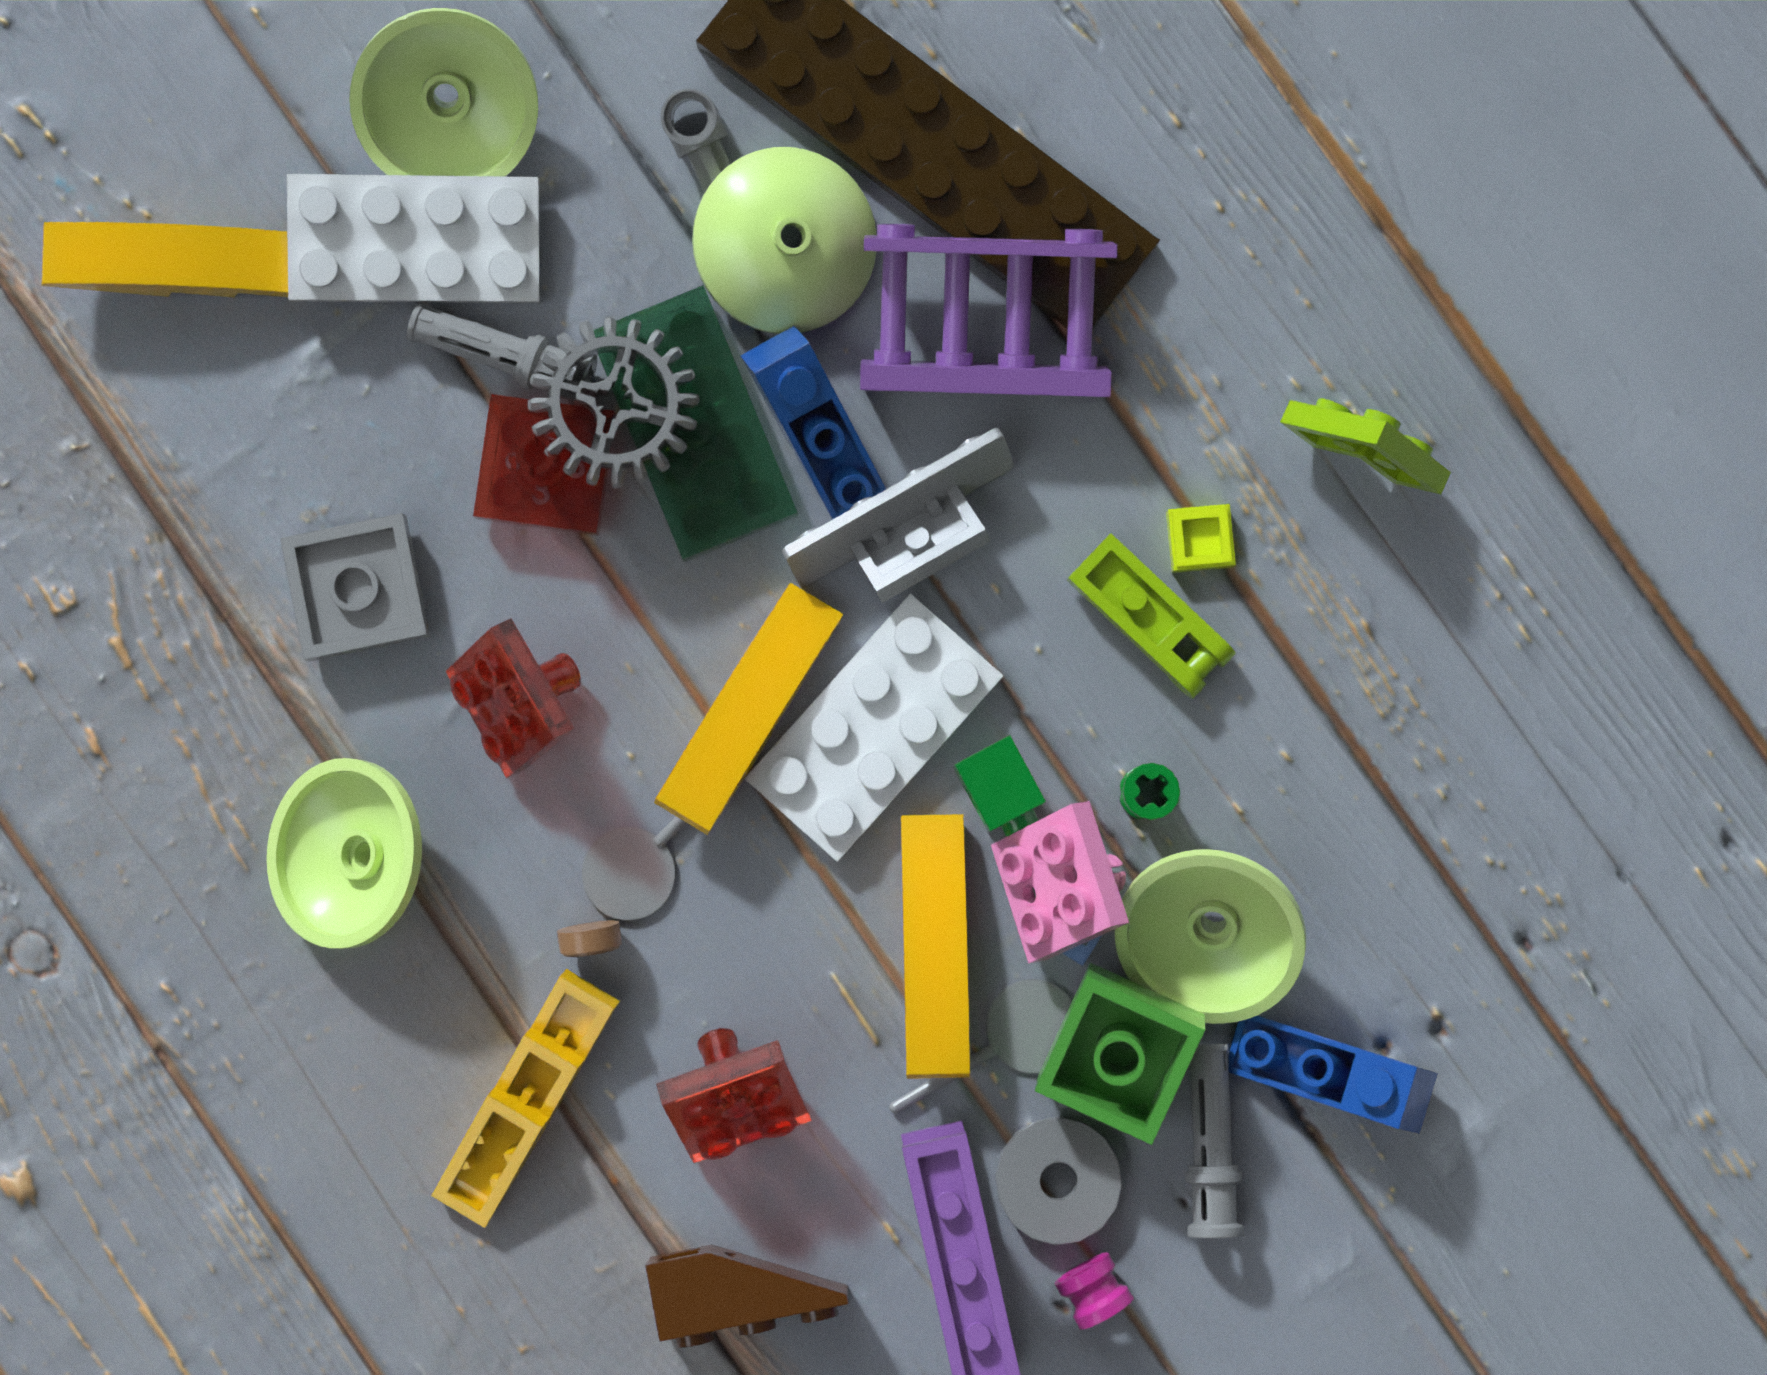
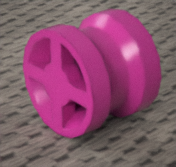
(1094, 1291)

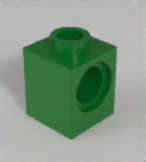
(1000, 787)

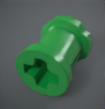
(1168, 793)

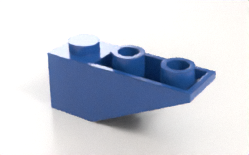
(813, 420)
(1332, 1073)

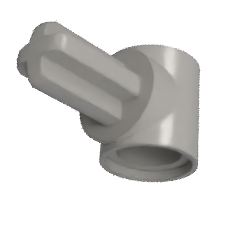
(703, 150)

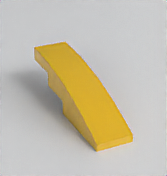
(164, 259)
(748, 709)
(935, 946)
(525, 1098)

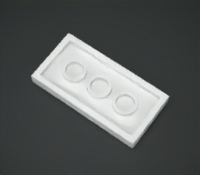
(413, 238)
(873, 727)

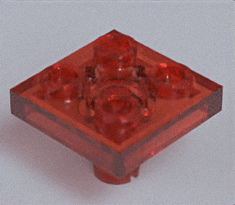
(508, 493)
(513, 696)
(733, 1097)

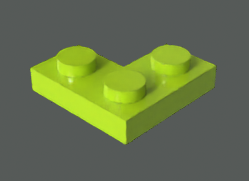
(1369, 437)

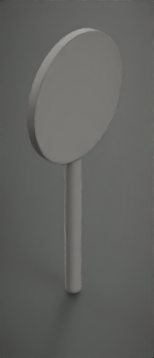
(630, 871)
(1019, 1032)

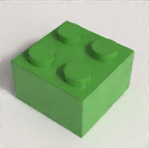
(1121, 1053)

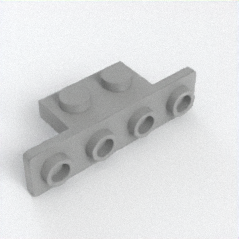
(910, 526)

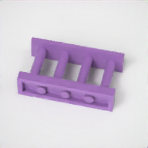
(1016, 367)
(959, 1251)

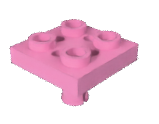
(1070, 878)

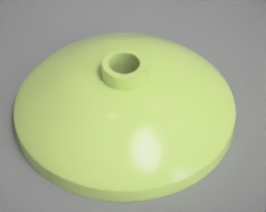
(417, 133)
(742, 247)
(344, 853)
(1212, 967)

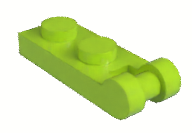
(1149, 614)

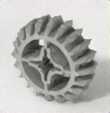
(627, 351)

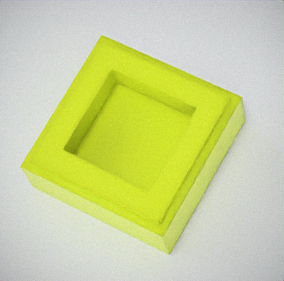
(1200, 538)

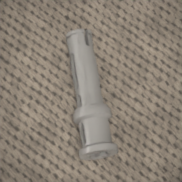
(490, 346)
(1213, 1174)

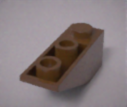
(723, 1289)

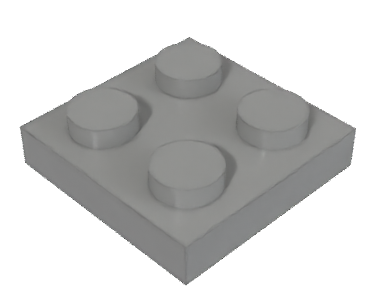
(355, 587)

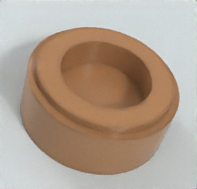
(589, 938)

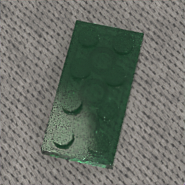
(728, 474)

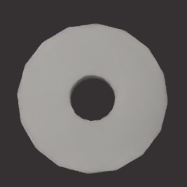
(1066, 1217)

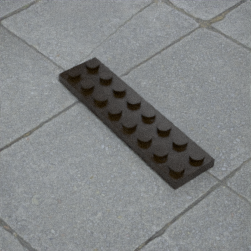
(922, 139)

